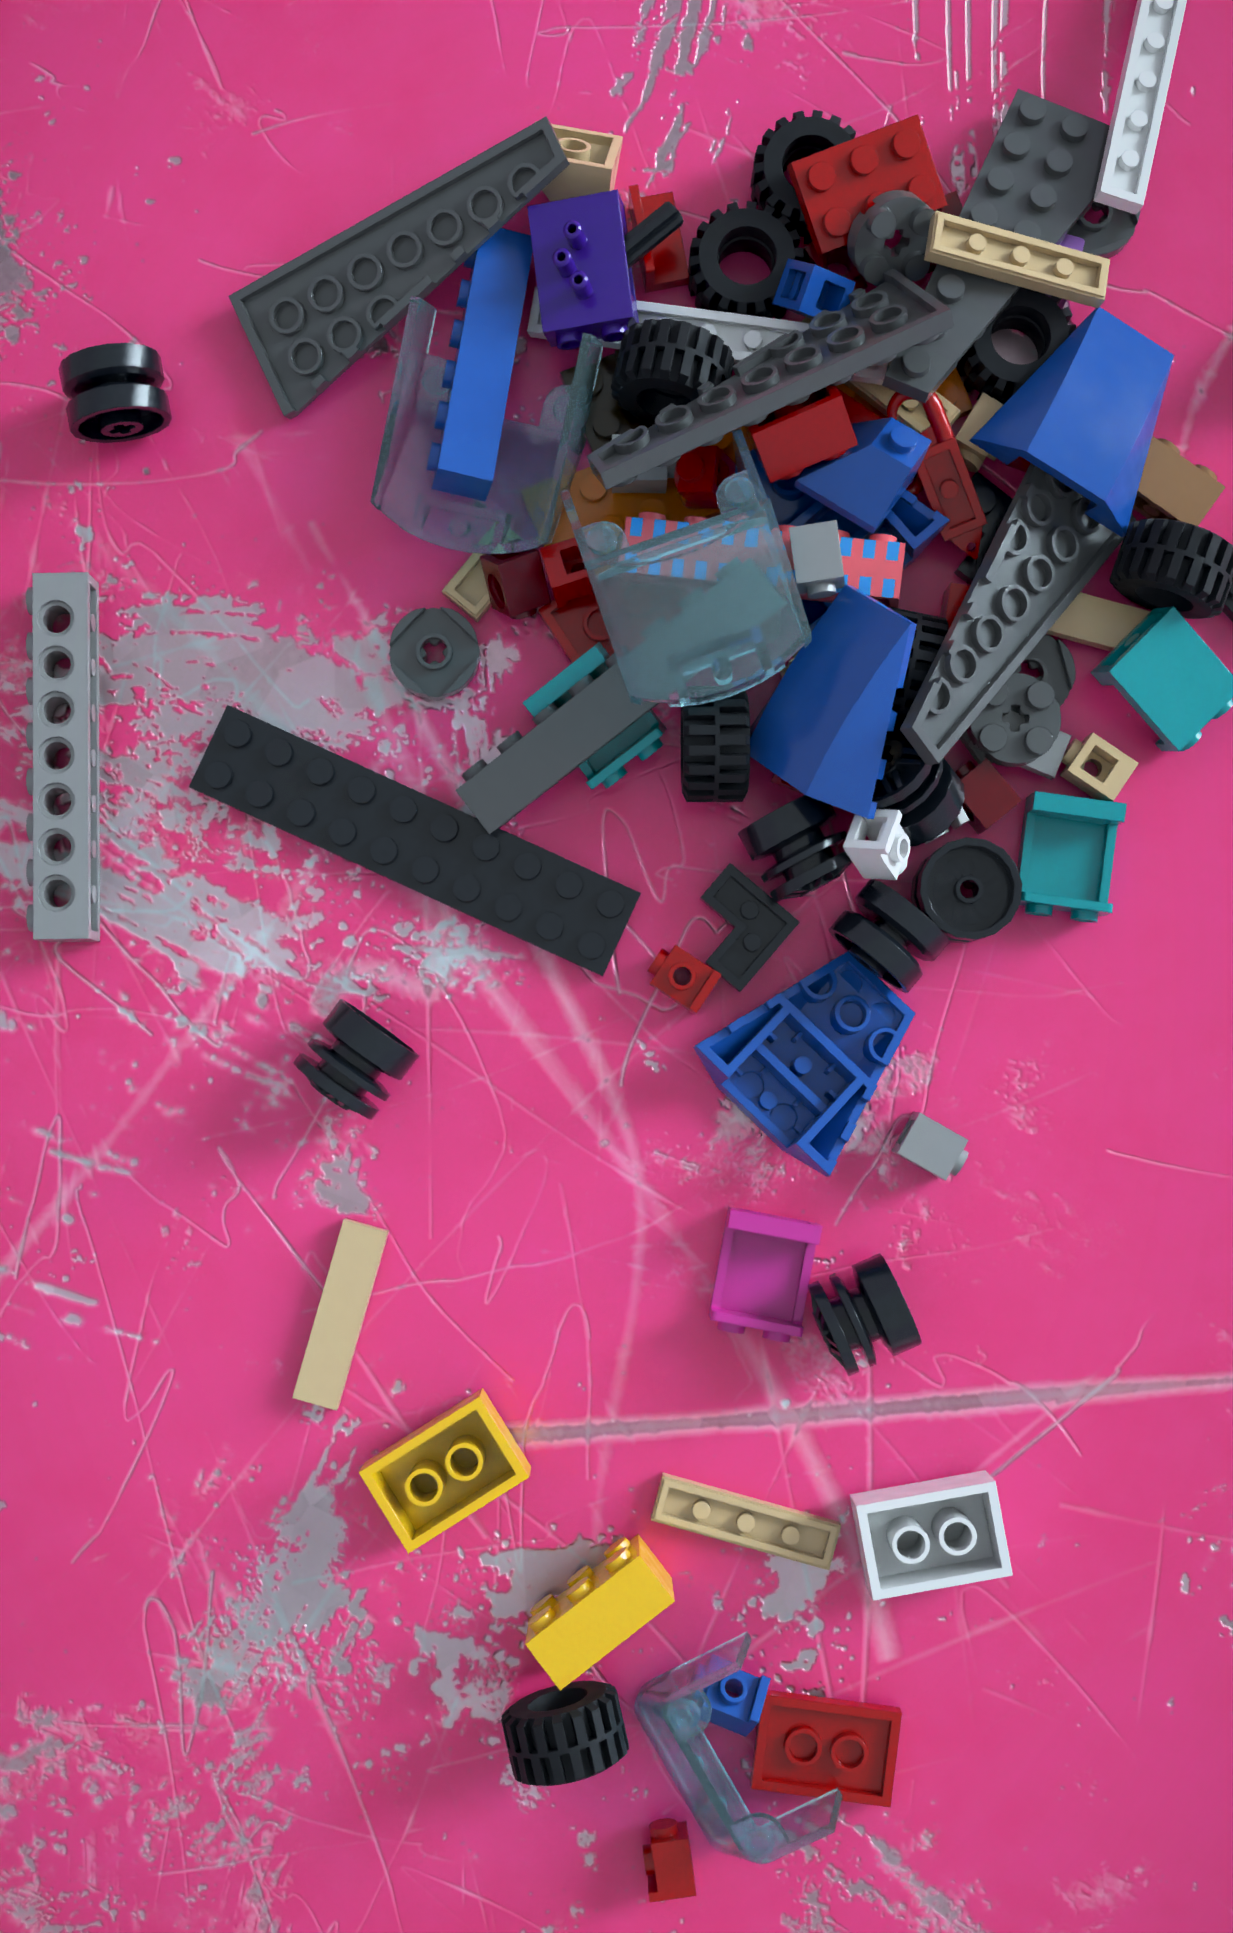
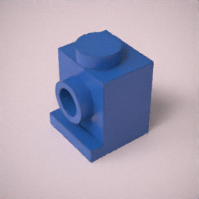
(811, 289)
(742, 1712)

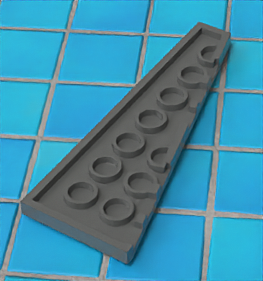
(1032, 184)
(351, 290)
(782, 375)
(1022, 587)

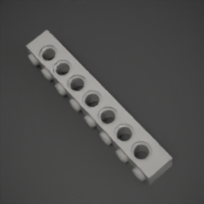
(46, 600)

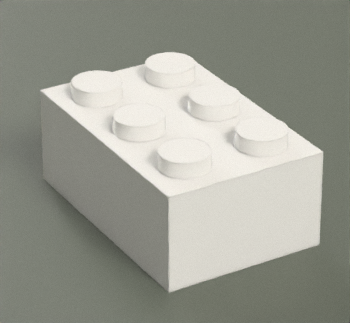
(931, 1535)

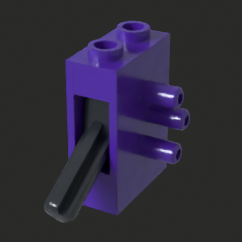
(587, 264)

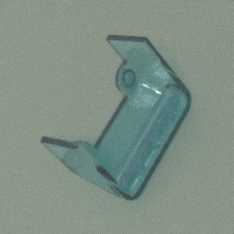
(674, 1716)

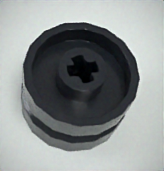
(115, 392)
(979, 867)
(889, 935)

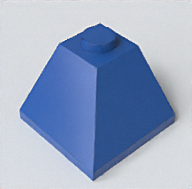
(868, 476)

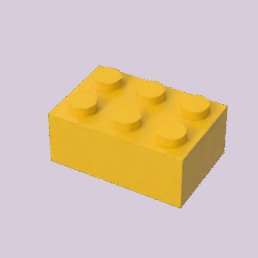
(445, 1470)
(598, 1610)

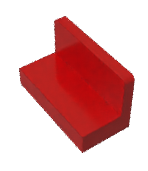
(666, 263)

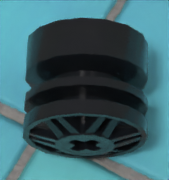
(924, 794)
(797, 846)
(355, 1060)
(864, 1314)

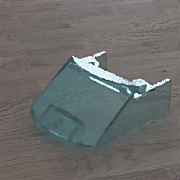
(530, 461)
(699, 605)

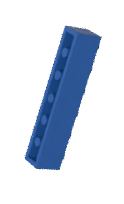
(482, 366)

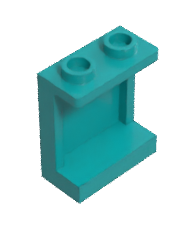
(1169, 678)
(638, 739)
(1068, 855)

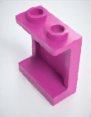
(763, 1273)

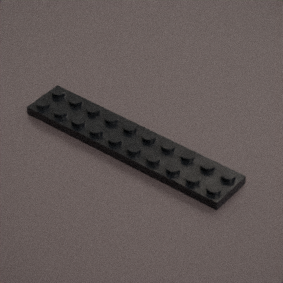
(414, 840)

